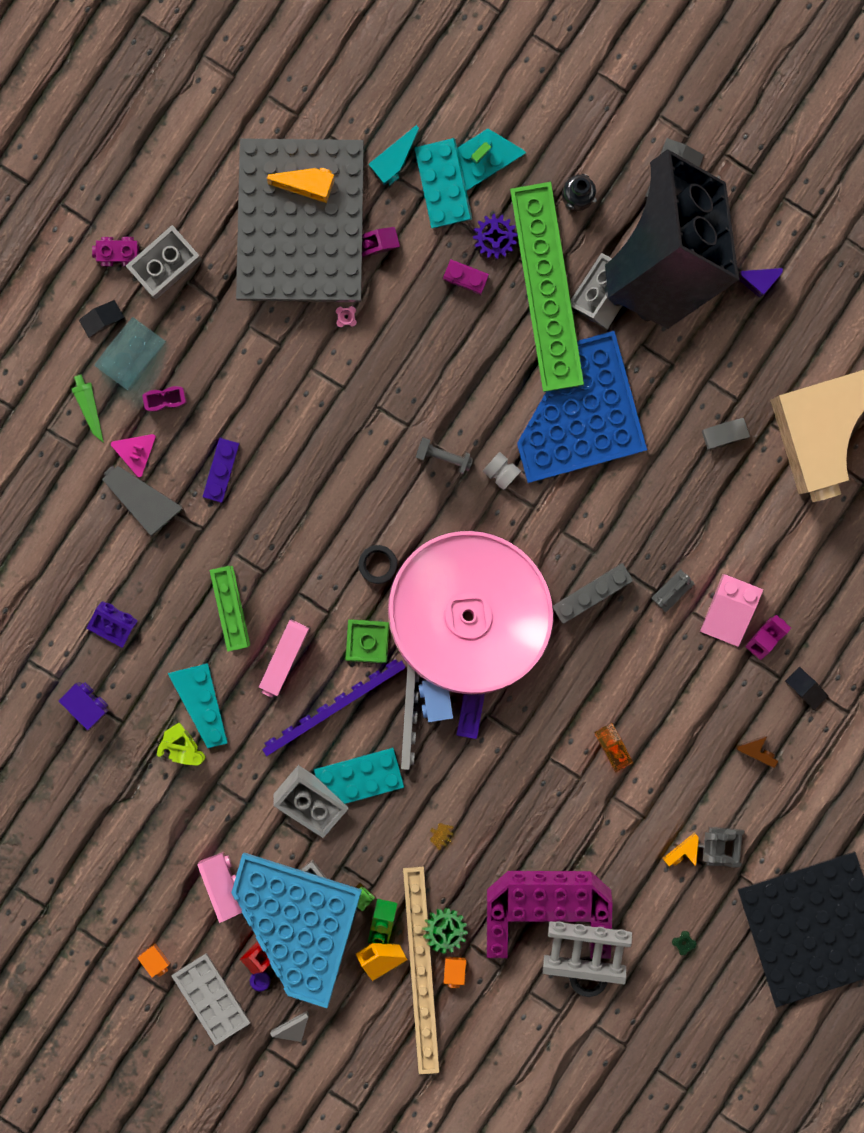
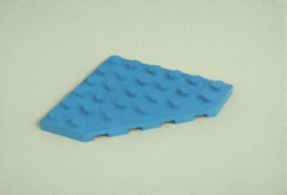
(298, 923)

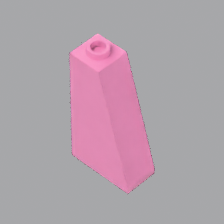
(283, 658)

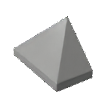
(292, 1029)

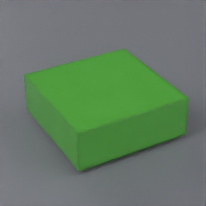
(481, 152)

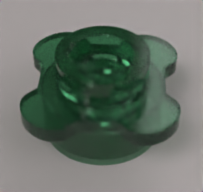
(683, 949)

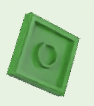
(367, 641)

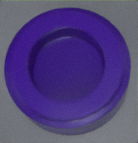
(260, 981)

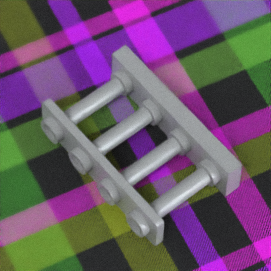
(586, 969)

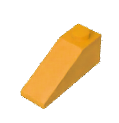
(306, 182)

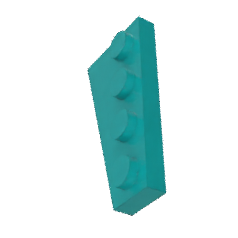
(200, 700)

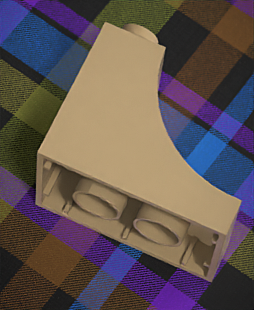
(817, 432)

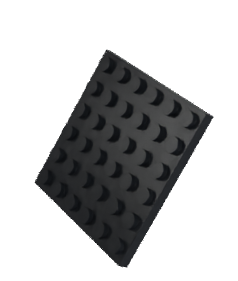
(809, 927)

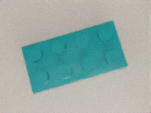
(443, 183)
(362, 776)

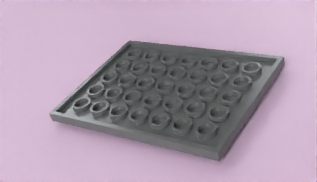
(294, 243)

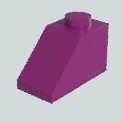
(379, 241)

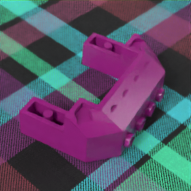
(546, 898)

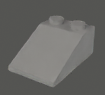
(309, 801)

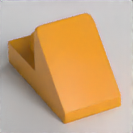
(688, 847)

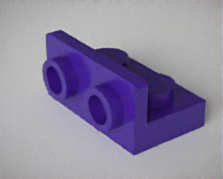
(112, 624)

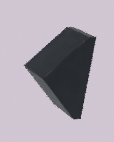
(101, 318)
(806, 688)

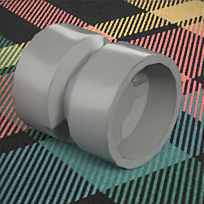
(501, 471)

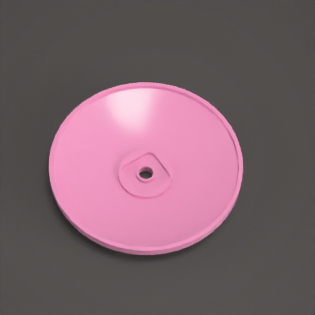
(477, 576)

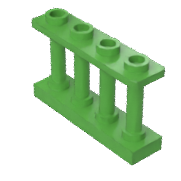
(230, 608)

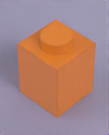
(154, 961)
(454, 971)

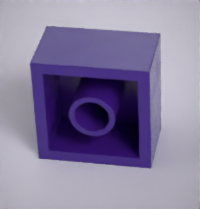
(84, 705)

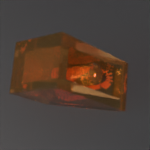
(613, 747)

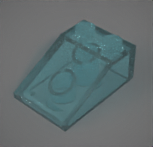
(130, 353)

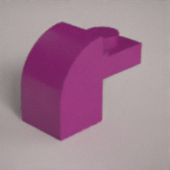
(767, 636)

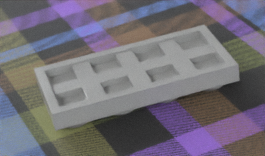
(210, 999)

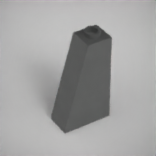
(142, 500)

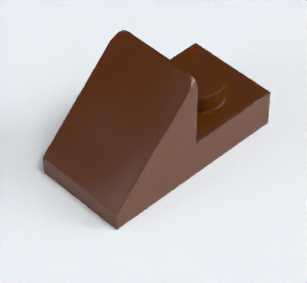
(753, 749)

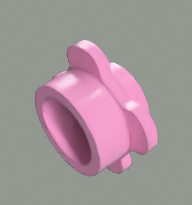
(346, 311)

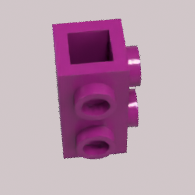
(115, 251)

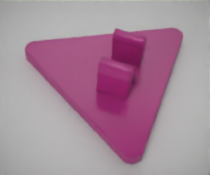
(135, 451)

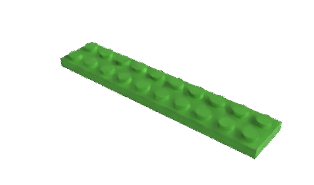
(547, 287)

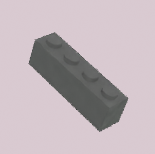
(592, 593)

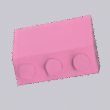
(219, 885)

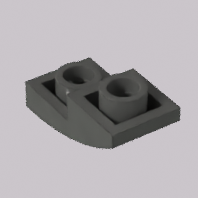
(725, 433)

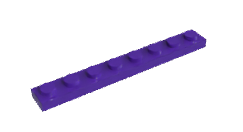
(326, 711)

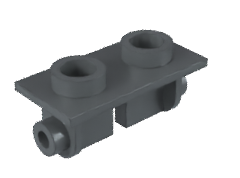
(673, 590)

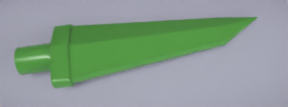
(85, 399)

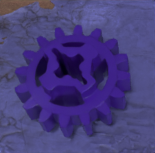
(495, 245)

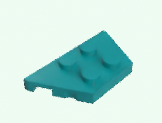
(501, 155)

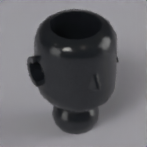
(578, 192)

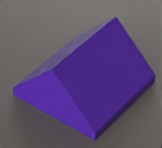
(759, 280)

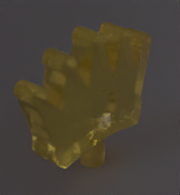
(440, 835)

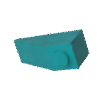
(392, 160)

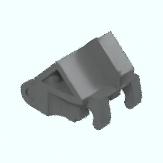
(715, 846)

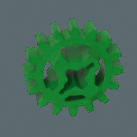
(445, 938)

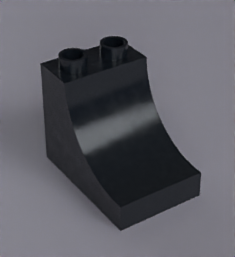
(679, 247)

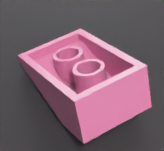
(731, 610)

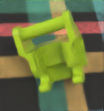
(181, 746)

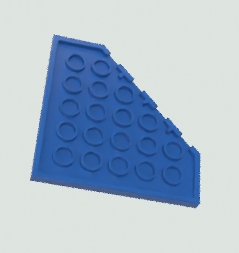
(584, 422)

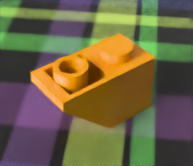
(380, 958)

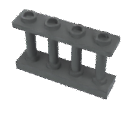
(427, 449)

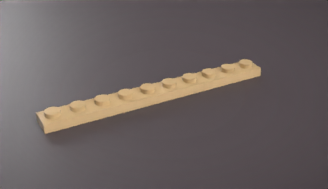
(421, 970)

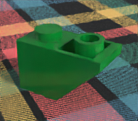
(382, 921)

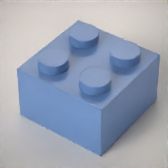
(437, 702)

